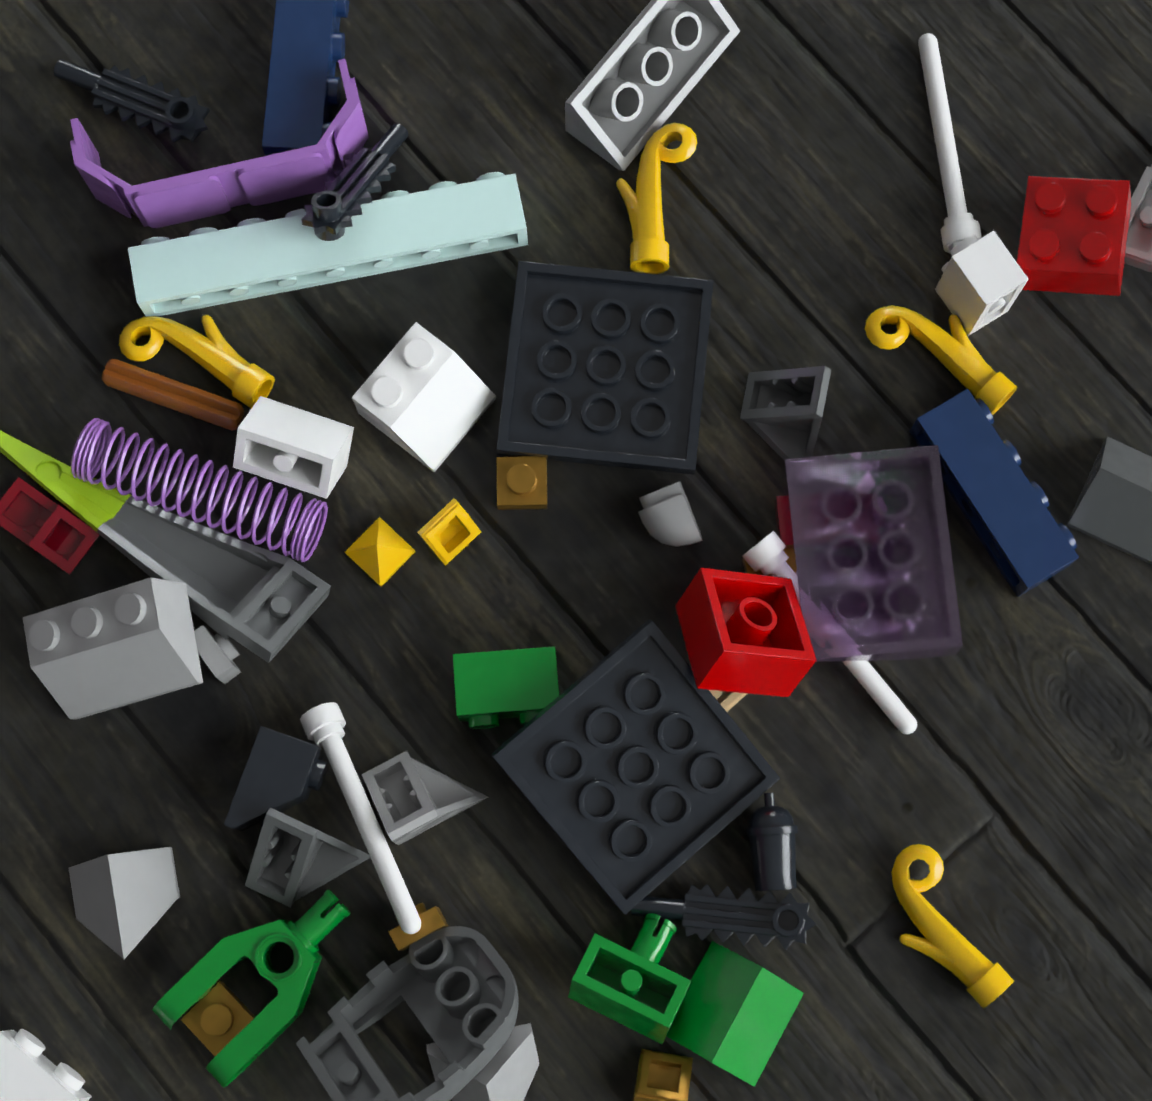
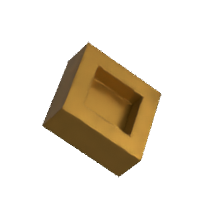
(521, 483)
(430, 921)
(218, 1018)

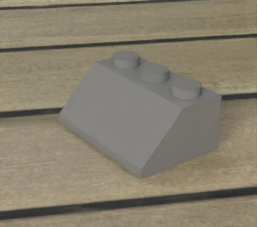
(115, 647)

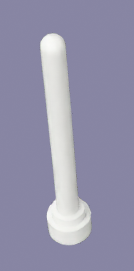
(959, 223)
(771, 560)
(325, 727)

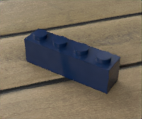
(303, 73)
(995, 493)

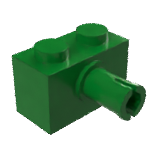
(631, 983)

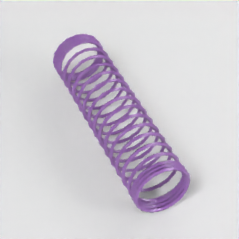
(95, 445)

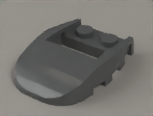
(457, 993)

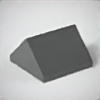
(1118, 500)

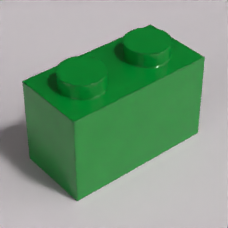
(504, 685)

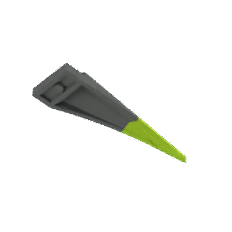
(229, 583)

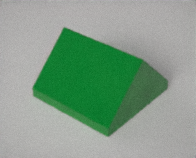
(734, 1013)

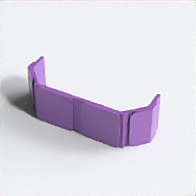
(230, 185)

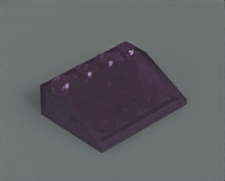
(874, 555)

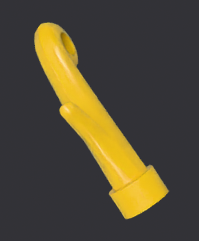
(649, 249)
(952, 351)
(211, 352)
(942, 940)

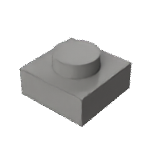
(217, 654)

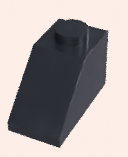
(275, 777)

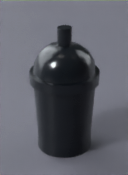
(772, 846)

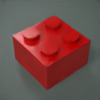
(1074, 235)
(744, 633)

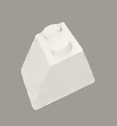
(423, 397)

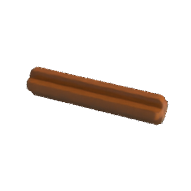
(173, 394)

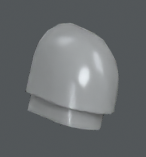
(669, 516)

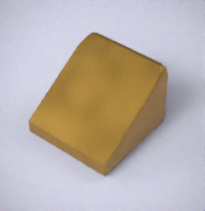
(662, 1077)

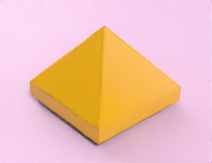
(449, 531)
(380, 552)

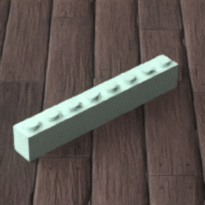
(287, 256)

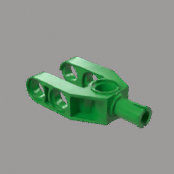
(292, 985)

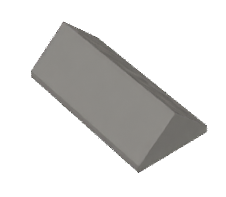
(647, 76)

